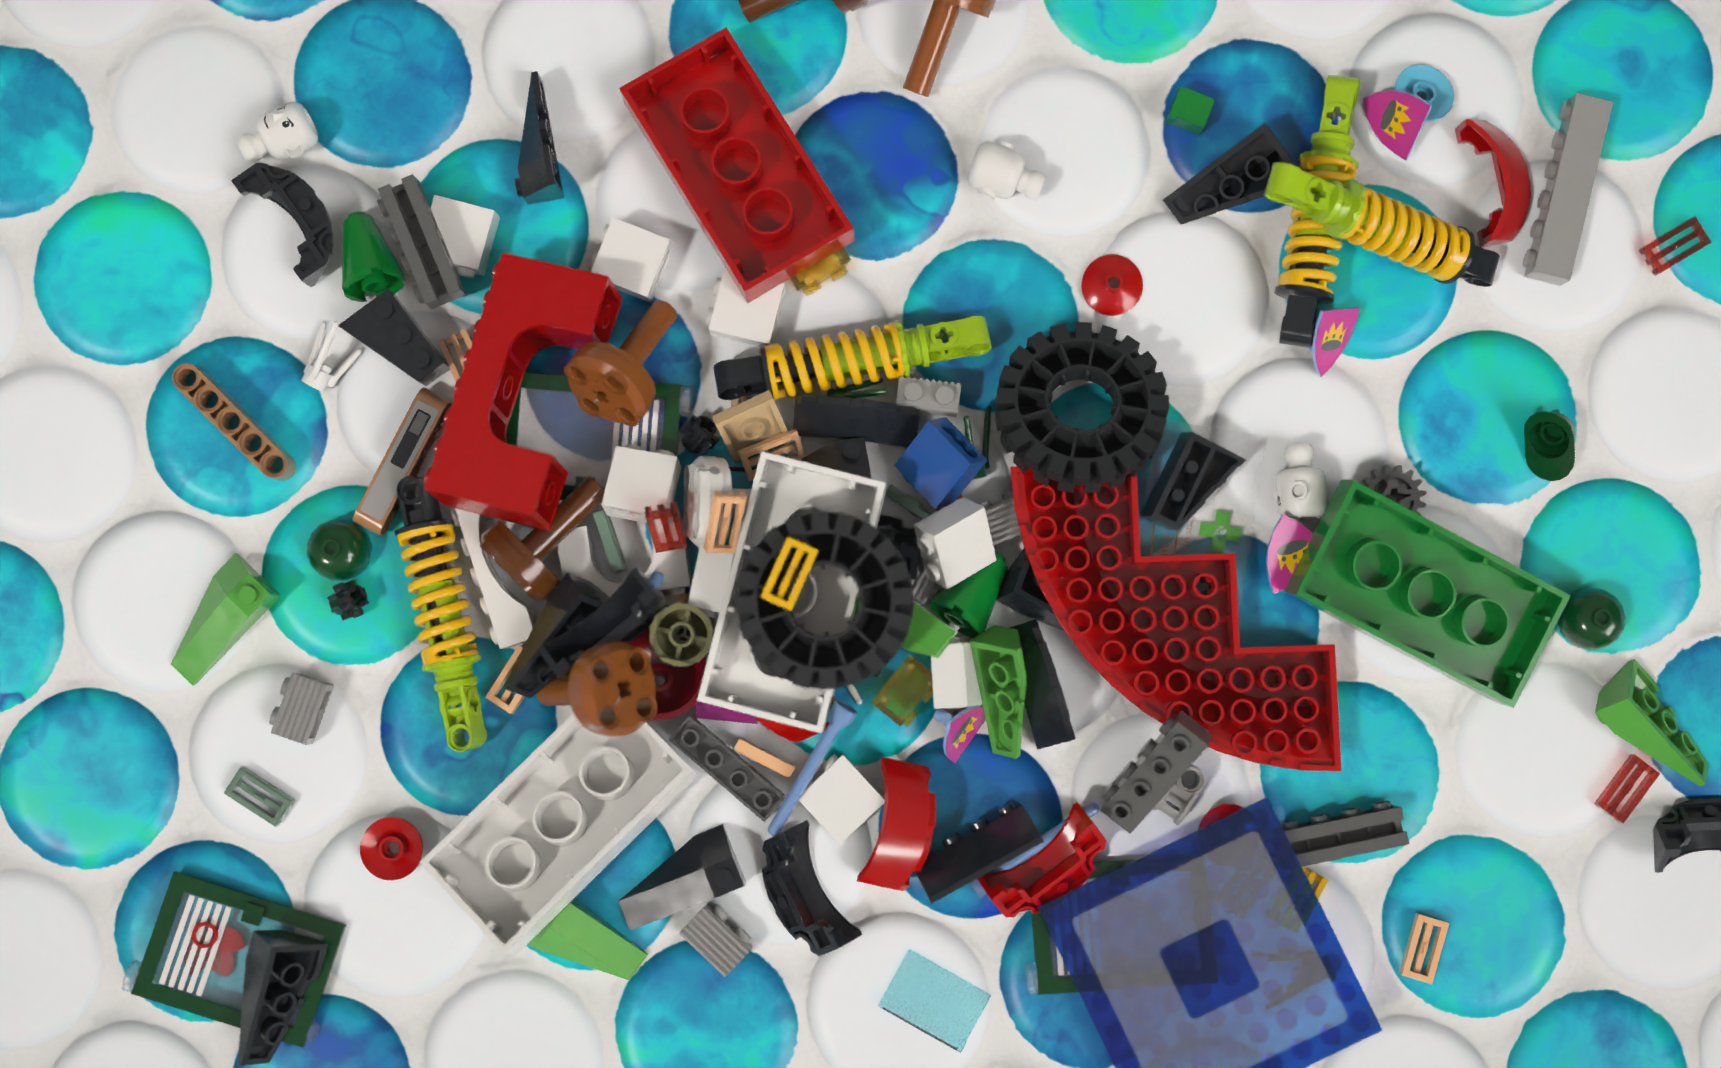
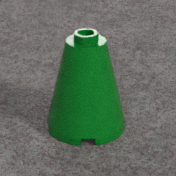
(367, 260)
(971, 600)

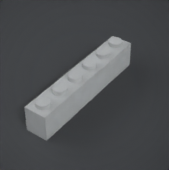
(1568, 189)

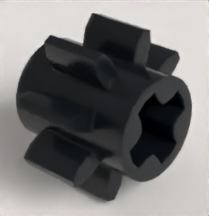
(699, 434)
(348, 600)

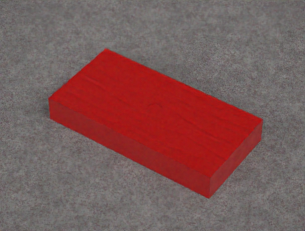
(737, 165)

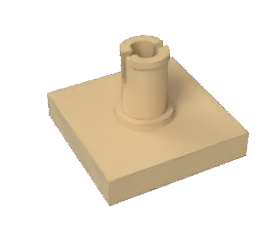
(749, 422)

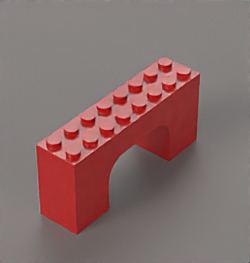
(523, 313)

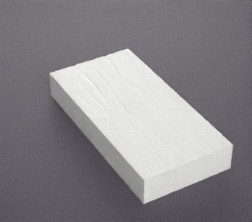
(825, 603)
(554, 827)

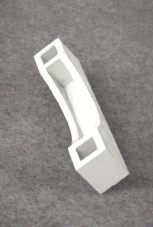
(509, 615)

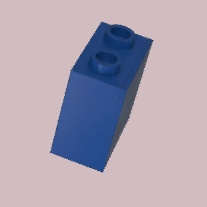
(940, 462)

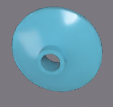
(1430, 86)

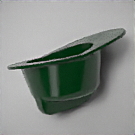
(1550, 445)

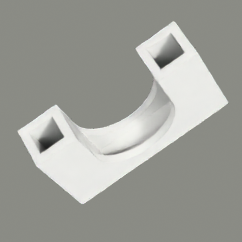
(578, 558)

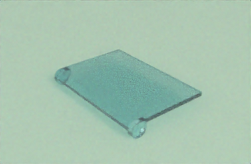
(934, 1000)

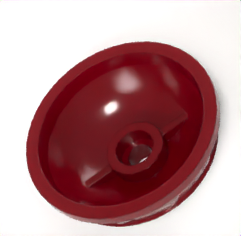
(681, 683)

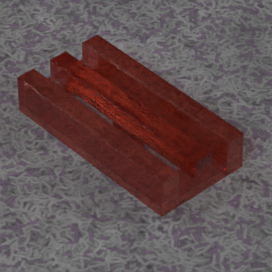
(1653, 259)
(663, 515)
(1617, 780)

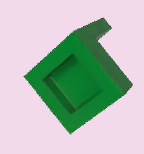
(1190, 110)

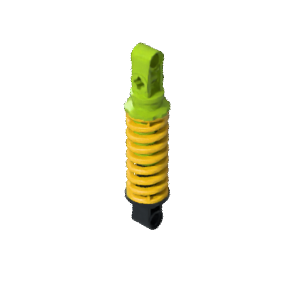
(1385, 226)
(1305, 274)
(889, 352)
(441, 615)

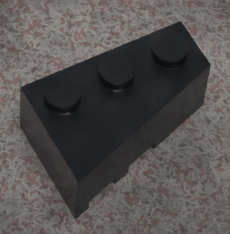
(397, 337)
(1188, 479)

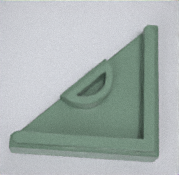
(908, 503)

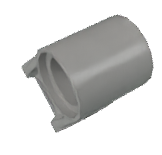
(1181, 797)

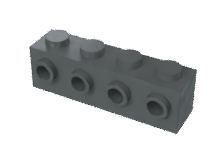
(1155, 772)

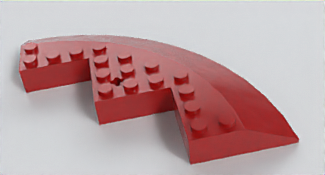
(1164, 639)

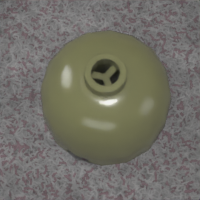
(666, 637)

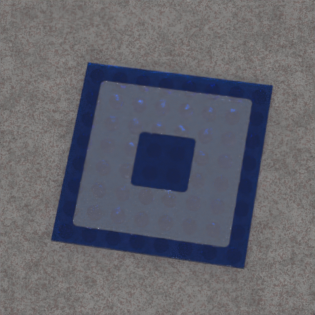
(1211, 954)

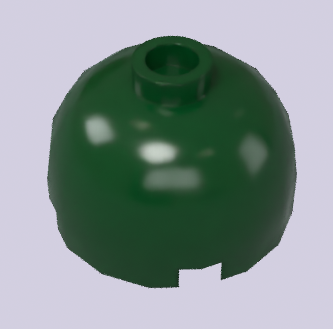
(339, 550)
(1592, 618)

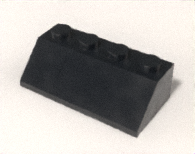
(978, 851)

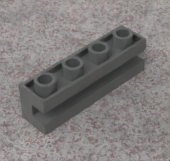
(421, 242)
(727, 767)
(1348, 834)

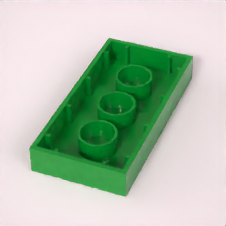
(1427, 593)

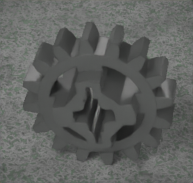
(1390, 486)

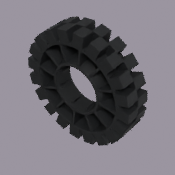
(1076, 454)
(882, 614)

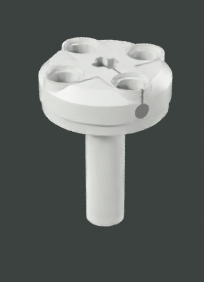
(700, 481)

